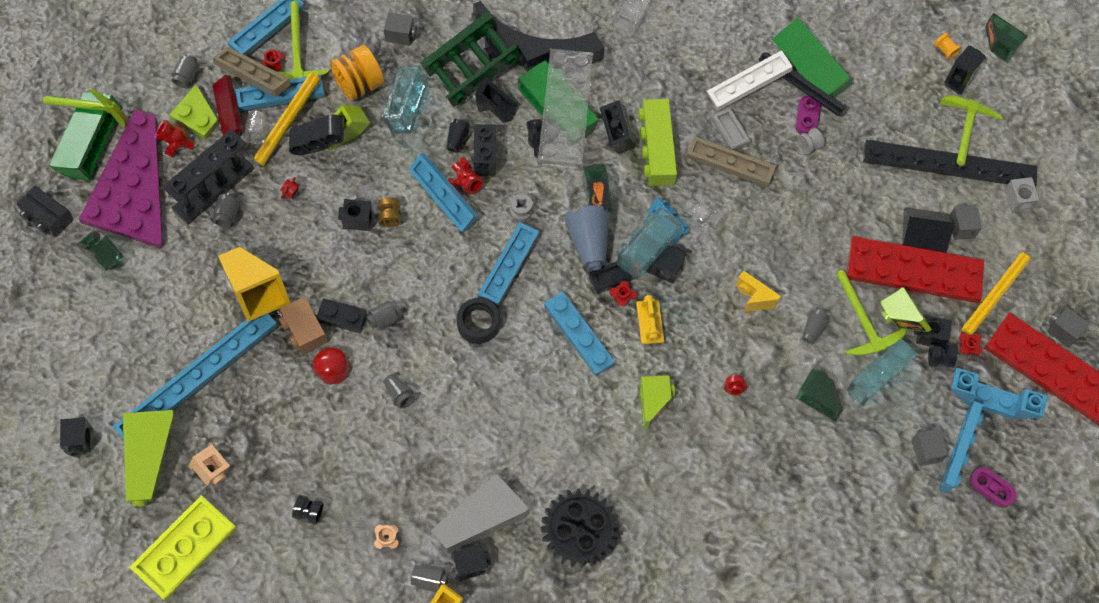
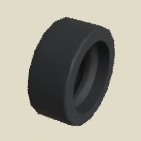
(478, 304)

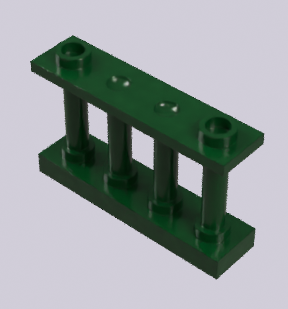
(459, 43)

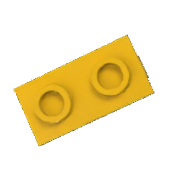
(650, 320)

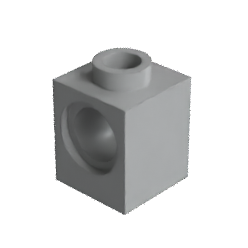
(1025, 188)

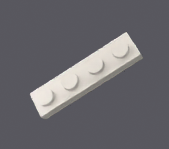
(749, 80)

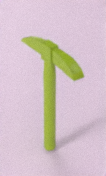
(297, 71)
(104, 104)
(972, 107)
(876, 343)

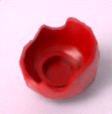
(331, 365)

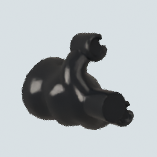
(534, 133)

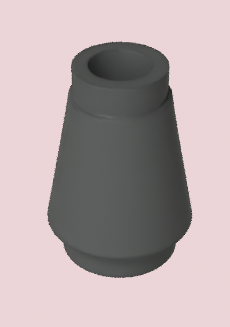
(815, 325)
(399, 392)

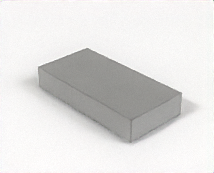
(730, 129)

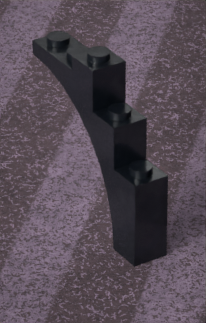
(536, 49)

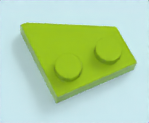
(195, 114)

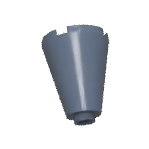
(589, 234)

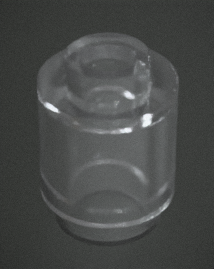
(256, 128)

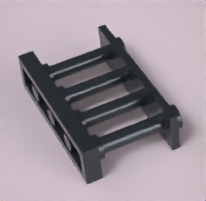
(208, 177)

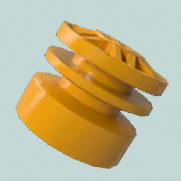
(360, 71)

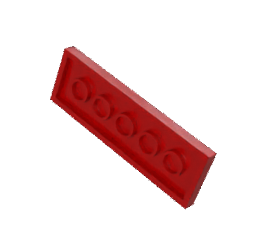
(915, 269)
(1047, 365)

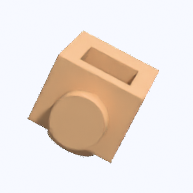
(210, 459)

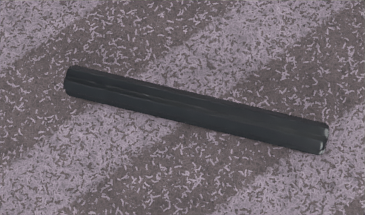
(811, 90)

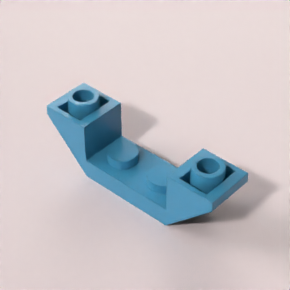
(997, 401)

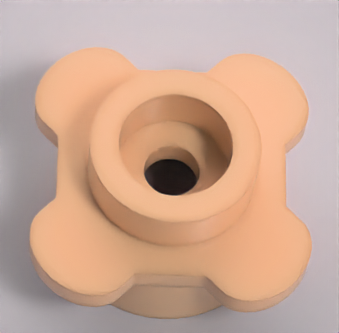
(384, 530)

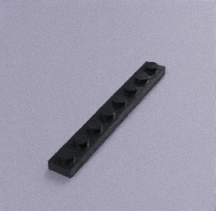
(946, 163)

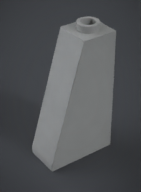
(480, 515)

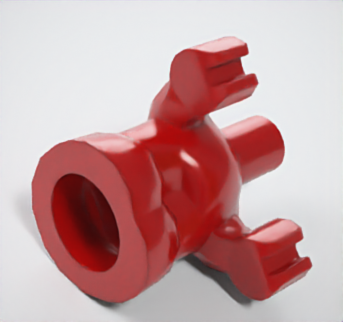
(174, 136)
(466, 177)

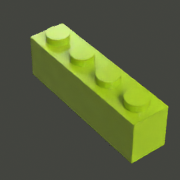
(658, 142)

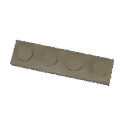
(251, 71)
(730, 161)

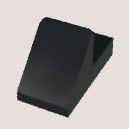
(494, 99)

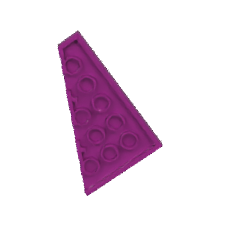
(128, 190)

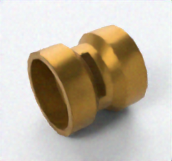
(389, 212)

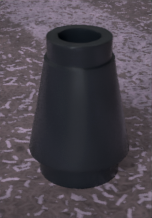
(457, 134)

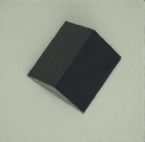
(926, 229)

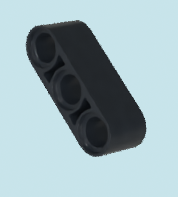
(316, 135)

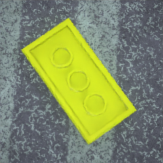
(183, 548)

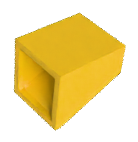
(254, 283)

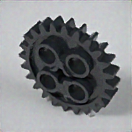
(590, 509)

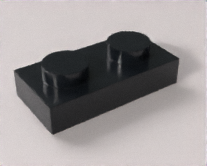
(341, 315)

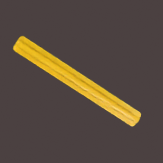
(287, 119)
(996, 293)

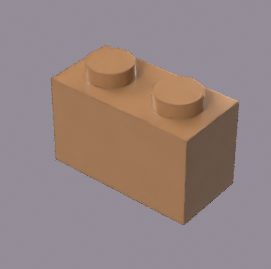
(303, 326)

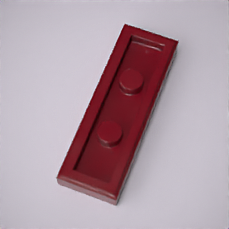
(227, 105)

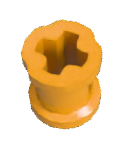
(947, 46)

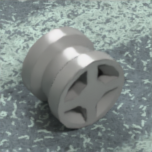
(811, 141)
(521, 213)

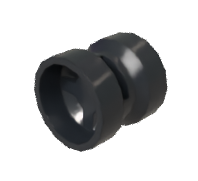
(942, 355)
(307, 509)

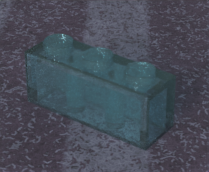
(405, 99)
(648, 243)
(882, 372)

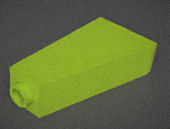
(144, 451)

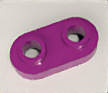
(808, 114)
(993, 486)

